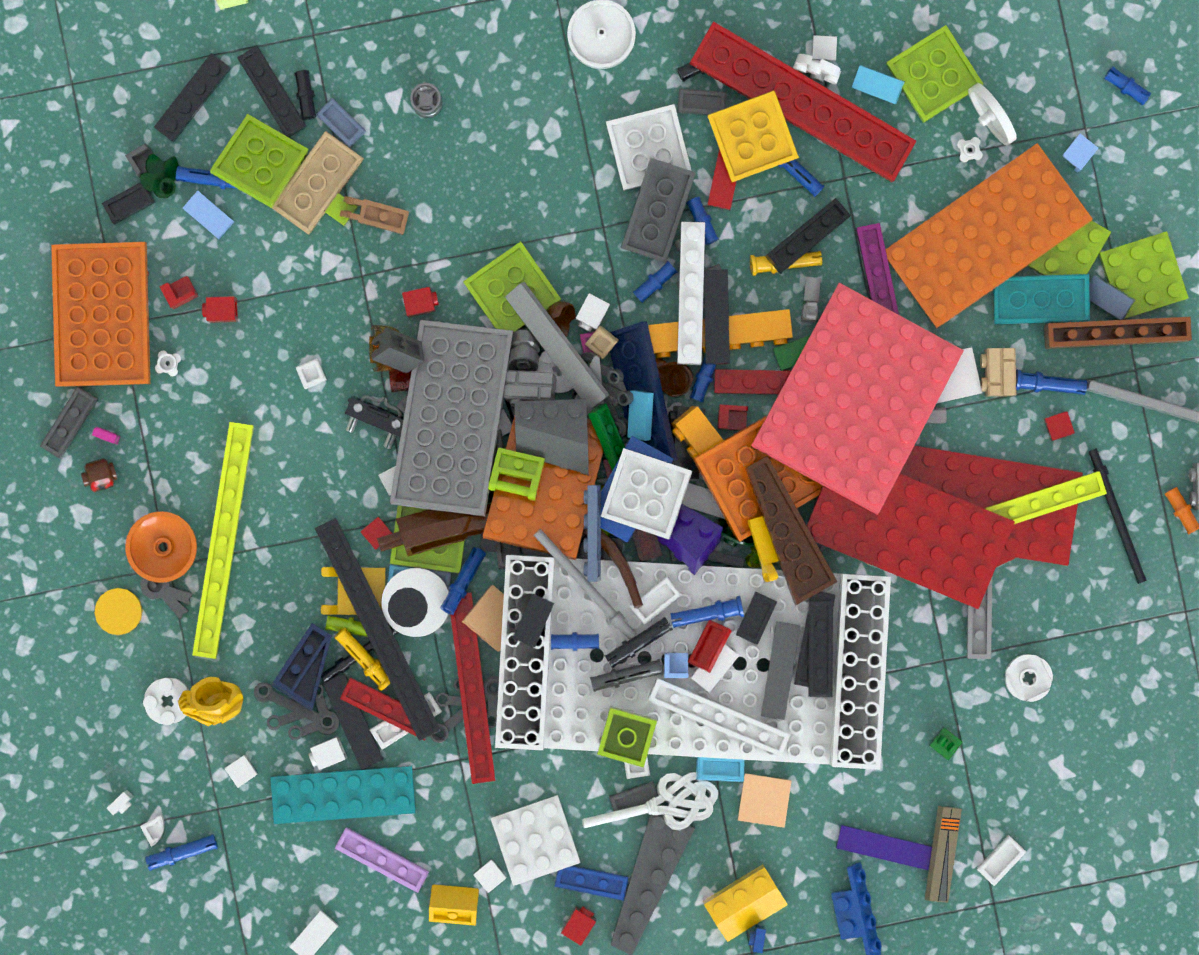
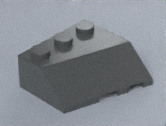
(554, 432)

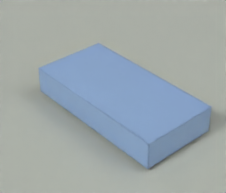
(208, 215)

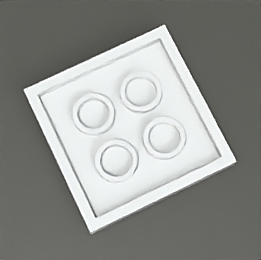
(644, 136)
(646, 493)
(535, 840)

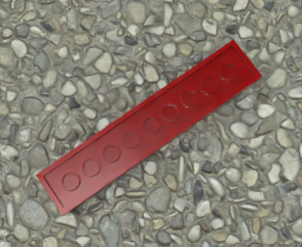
(804, 102)

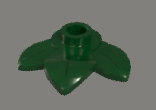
(160, 173)

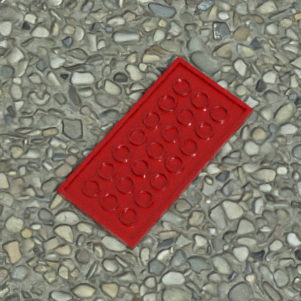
(994, 481)
(917, 537)

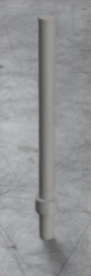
(616, 618)

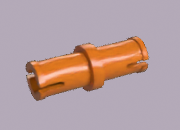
(1182, 510)

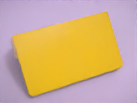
(453, 904)

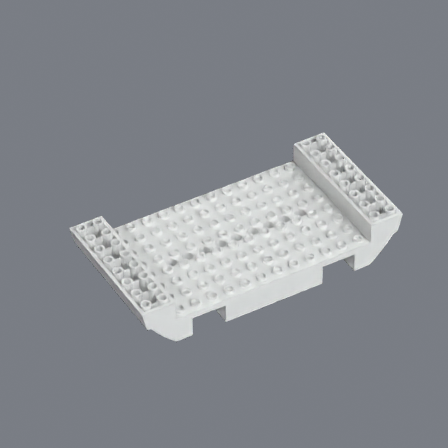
(551, 700)

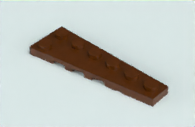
(795, 548)

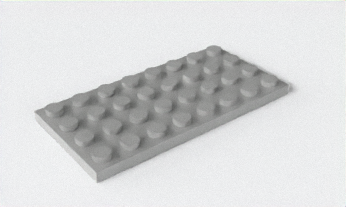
(452, 418)

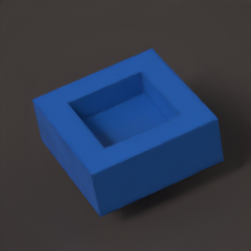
(757, 938)

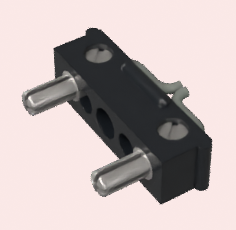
(375, 416)

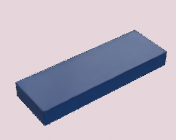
(592, 882)

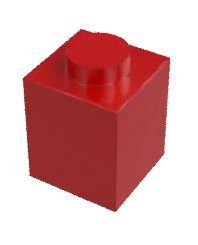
(420, 301)
(220, 309)
(579, 924)

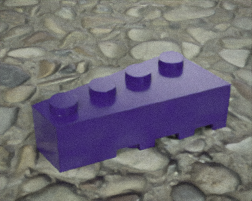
(692, 538)

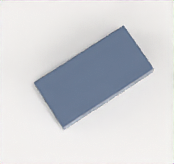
(341, 123)
(1110, 297)

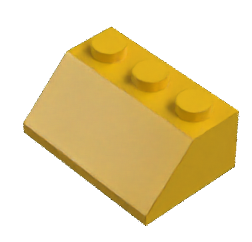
(744, 903)

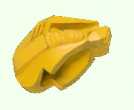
(211, 701)

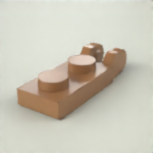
(377, 215)

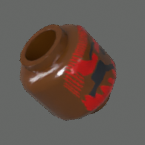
(99, 475)

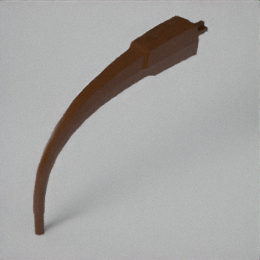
(441, 528)

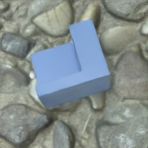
(1080, 152)
(676, 665)

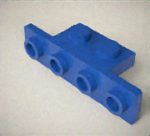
(855, 912)

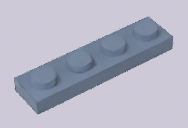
(593, 542)

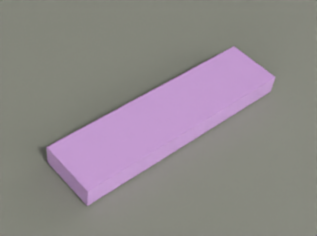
(382, 859)

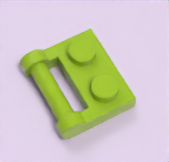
(517, 466)

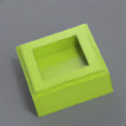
(335, 208)

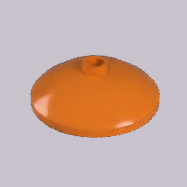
(144, 549)

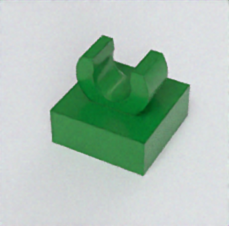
(945, 743)

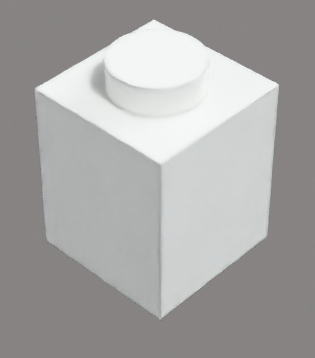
(592, 313)
(327, 753)

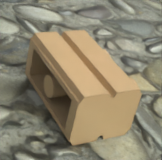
(999, 372)

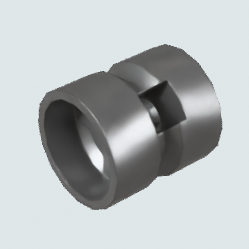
(426, 100)
(524, 352)

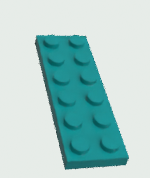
(343, 794)

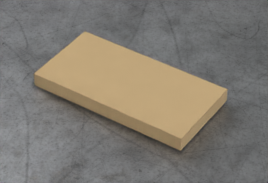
(317, 182)

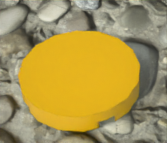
(118, 611)

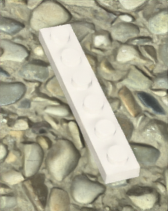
(691, 293)
(719, 717)

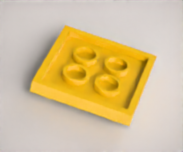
(753, 136)

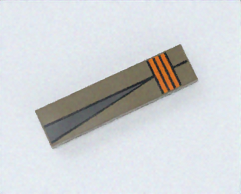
(943, 854)

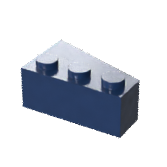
(304, 667)

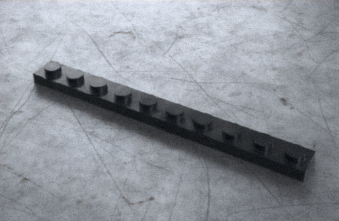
(377, 629)

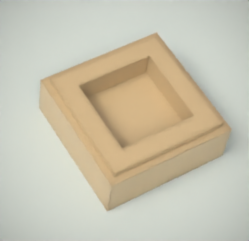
(601, 342)

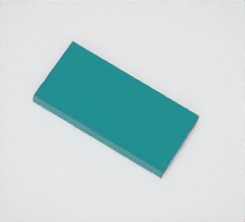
(1042, 299)

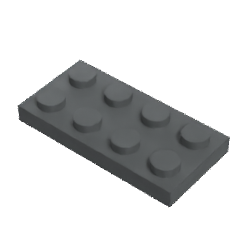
(658, 210)

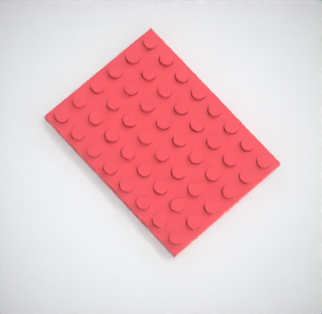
(857, 398)

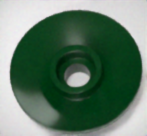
(729, 537)

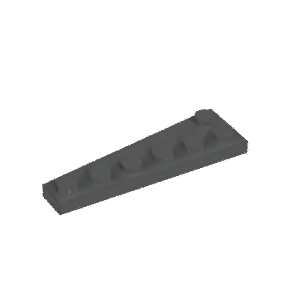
(652, 871)

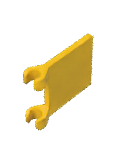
(764, 548)
(375, 579)

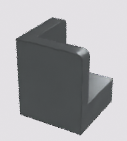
(138, 158)

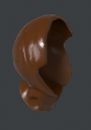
(562, 314)
(674, 377)

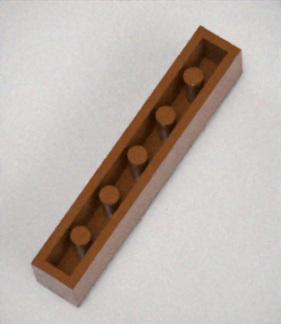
(1117, 332)

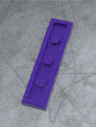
(884, 847)

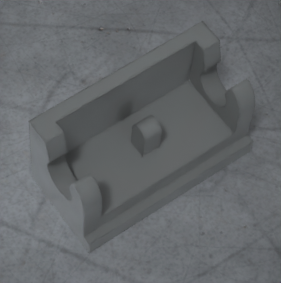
(398, 350)

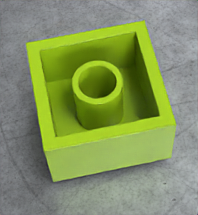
(626, 736)

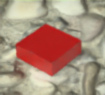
(1059, 426)
(375, 530)

